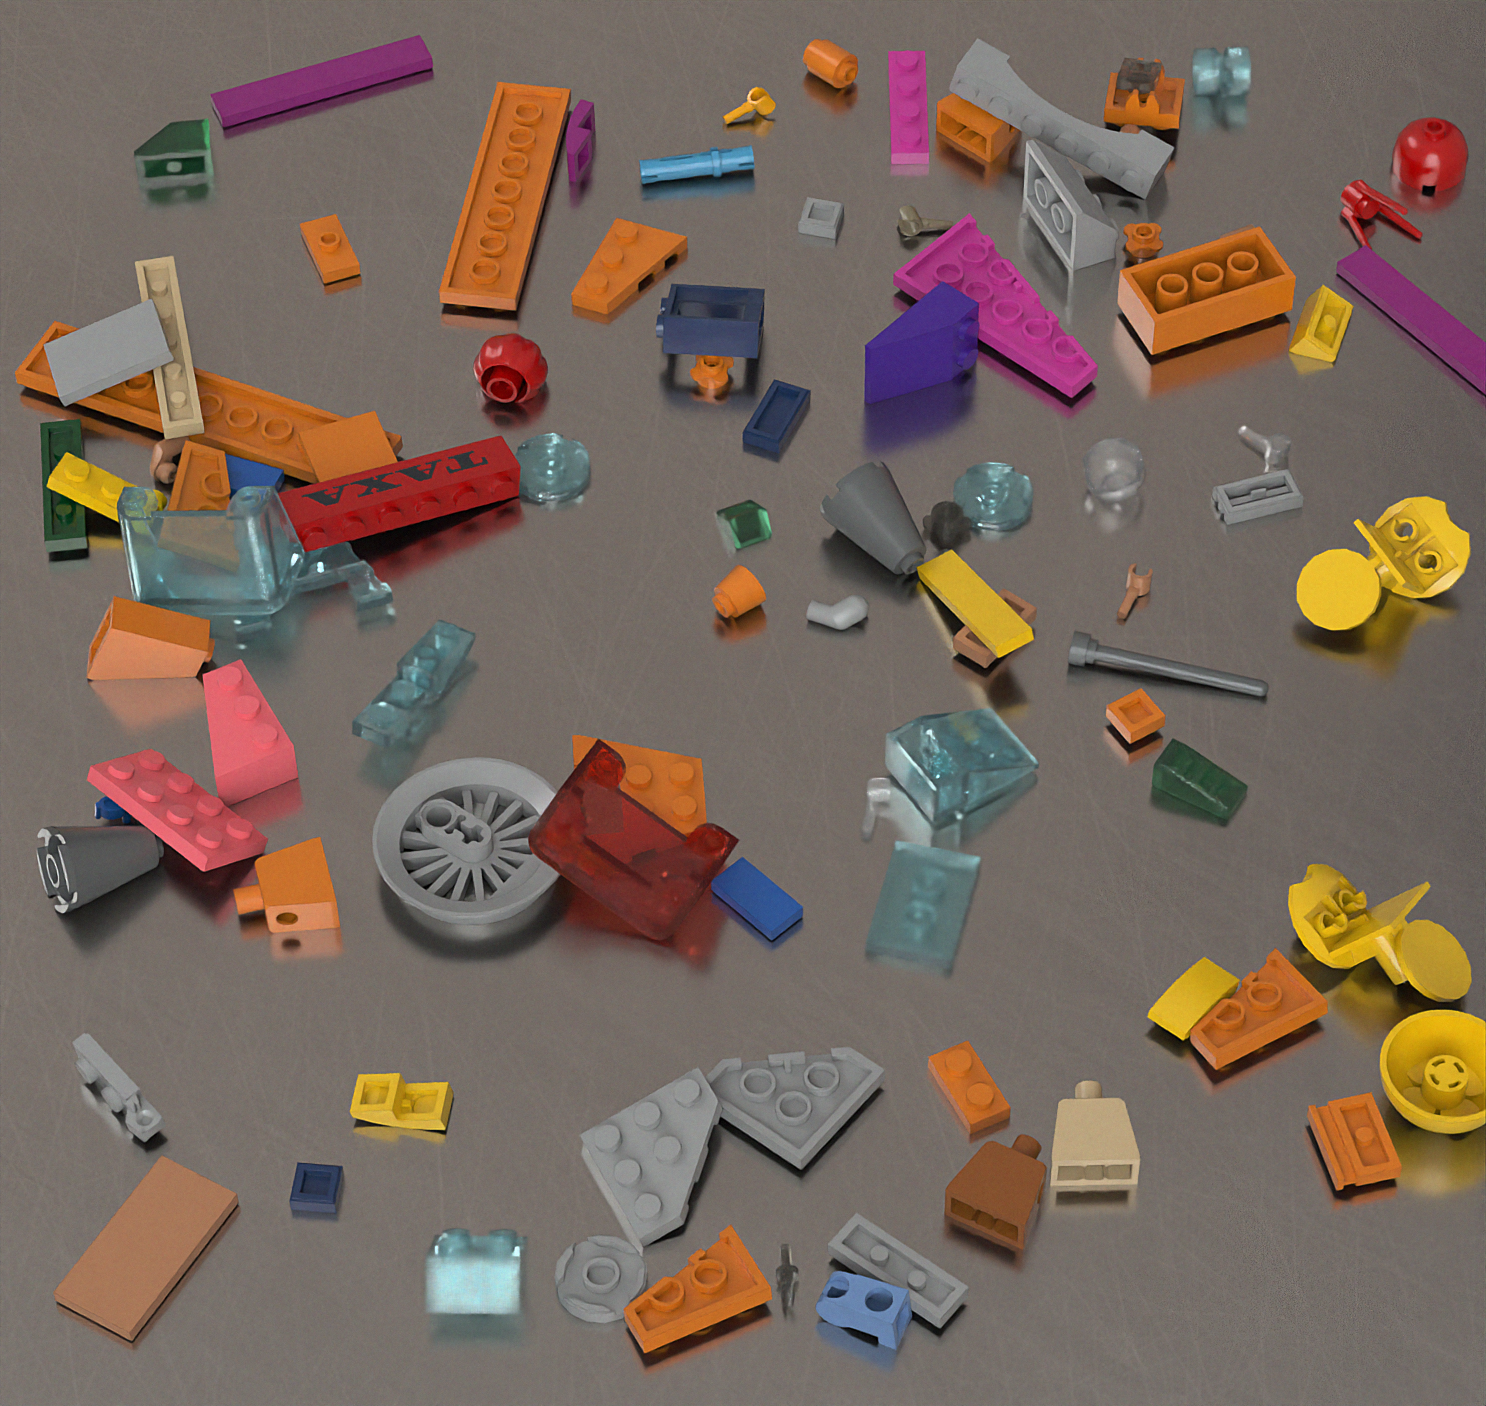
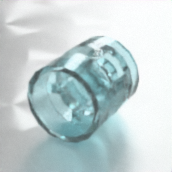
(1221, 71)

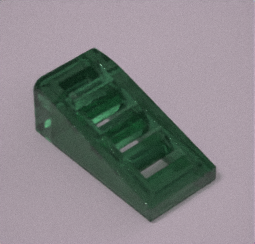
(1190, 761)

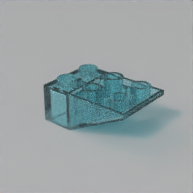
(955, 759)

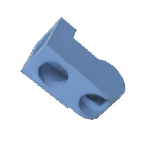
(866, 1306)

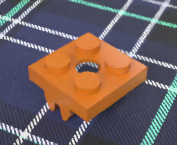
(1161, 106)

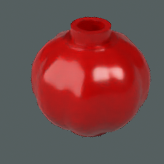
(504, 365)

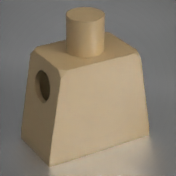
(1093, 1141)

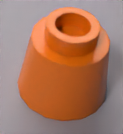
(738, 593)

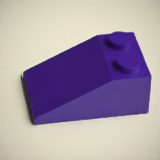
(923, 345)

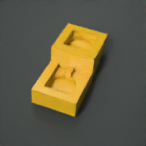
(1193, 997)
(394, 1103)

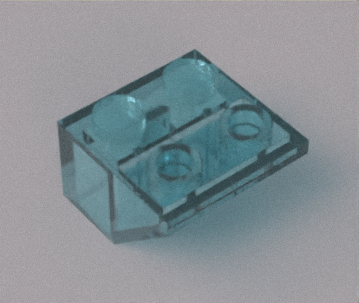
(476, 1272)

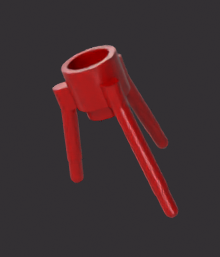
(1365, 202)

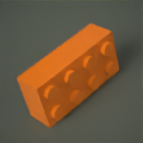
(1206, 290)

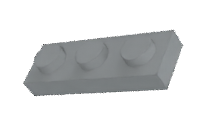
(884, 1258)

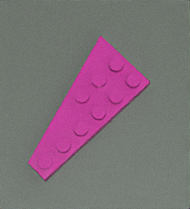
(1008, 306)

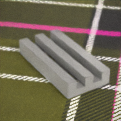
(1260, 501)

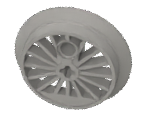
(461, 845)

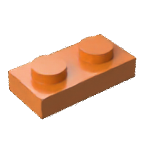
(969, 1087)

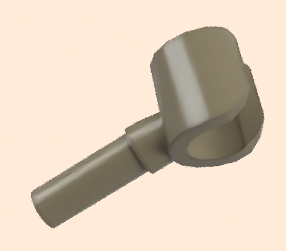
(912, 224)

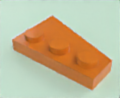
(622, 261)
(200, 480)
(1261, 1011)
(703, 1293)

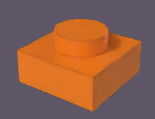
(1135, 715)

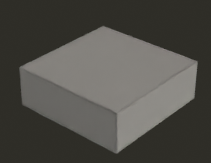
(821, 218)

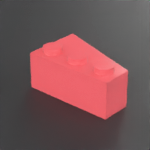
(245, 736)

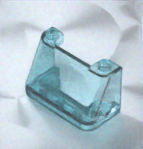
(211, 559)

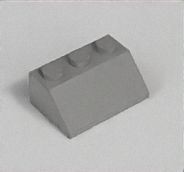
(1067, 208)

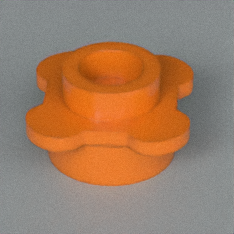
(1143, 239)
(711, 371)

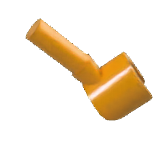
(758, 100)

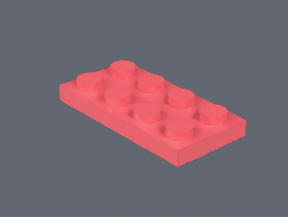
(177, 809)

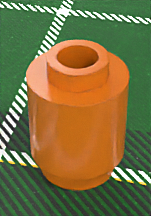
(831, 62)

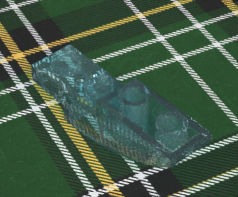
(418, 687)

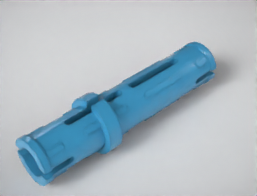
(697, 164)

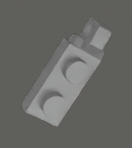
(118, 1089)

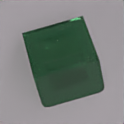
(745, 523)

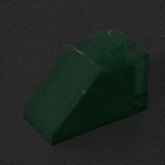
(176, 153)

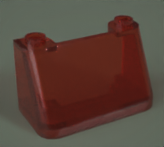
(625, 850)

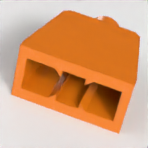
(973, 127)
(292, 889)

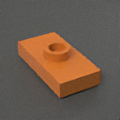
(330, 248)

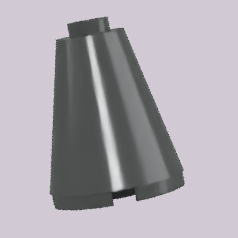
(876, 518)
(94, 860)

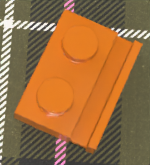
(1354, 1141)

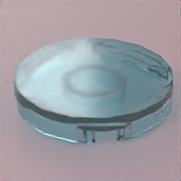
(552, 467)
(994, 496)

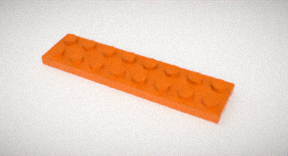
(505, 196)

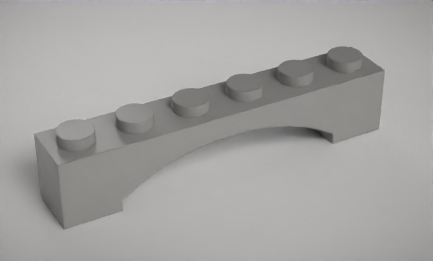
(1121, 157)

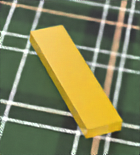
(975, 603)

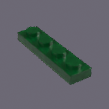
(63, 518)

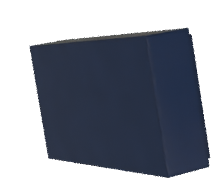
(776, 416)

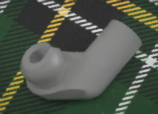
(841, 614)

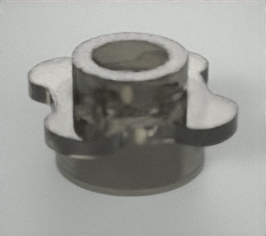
(947, 520)

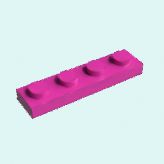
(908, 107)

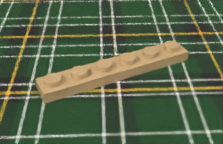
(175, 379)

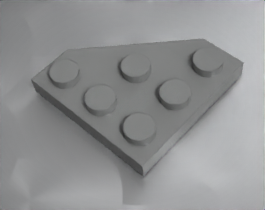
(793, 1098)
(656, 1153)

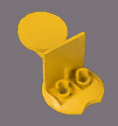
(1344, 587)
(1343, 933)

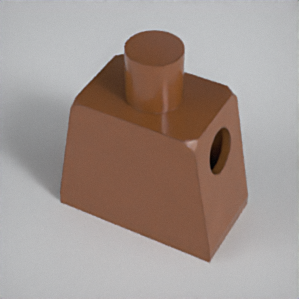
(1000, 1190)

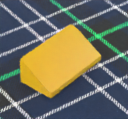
(1321, 325)

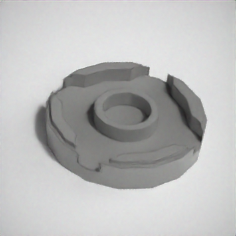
(600, 1278)

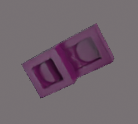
(578, 139)

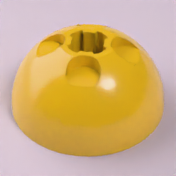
(1437, 1070)

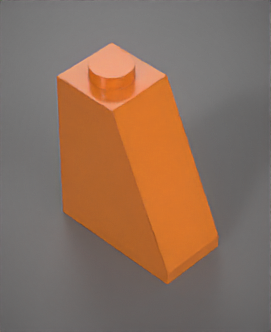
(148, 643)

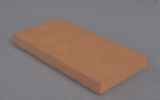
(146, 1247)

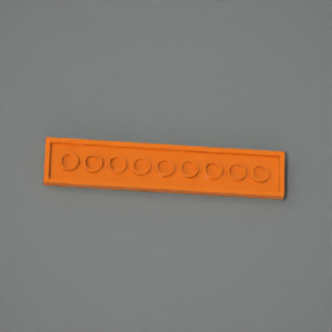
(234, 414)

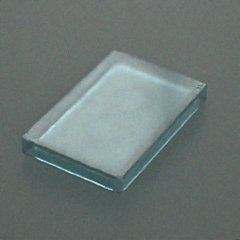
(923, 904)

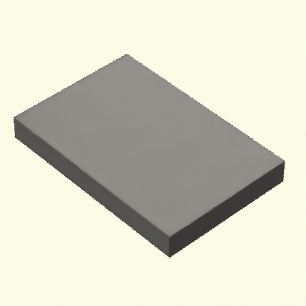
(108, 352)

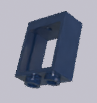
(711, 320)

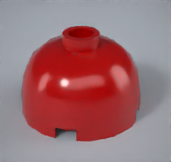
(1430, 154)

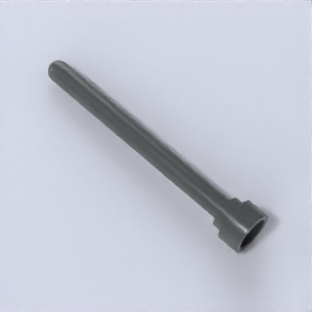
(1087, 650)

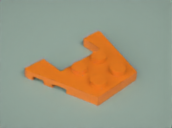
(659, 780)

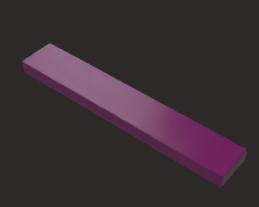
(321, 80)
(1417, 313)

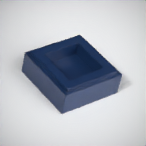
(316, 1187)

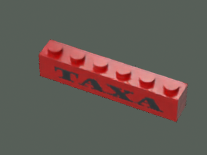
(402, 493)

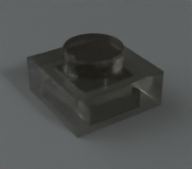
(1138, 75)

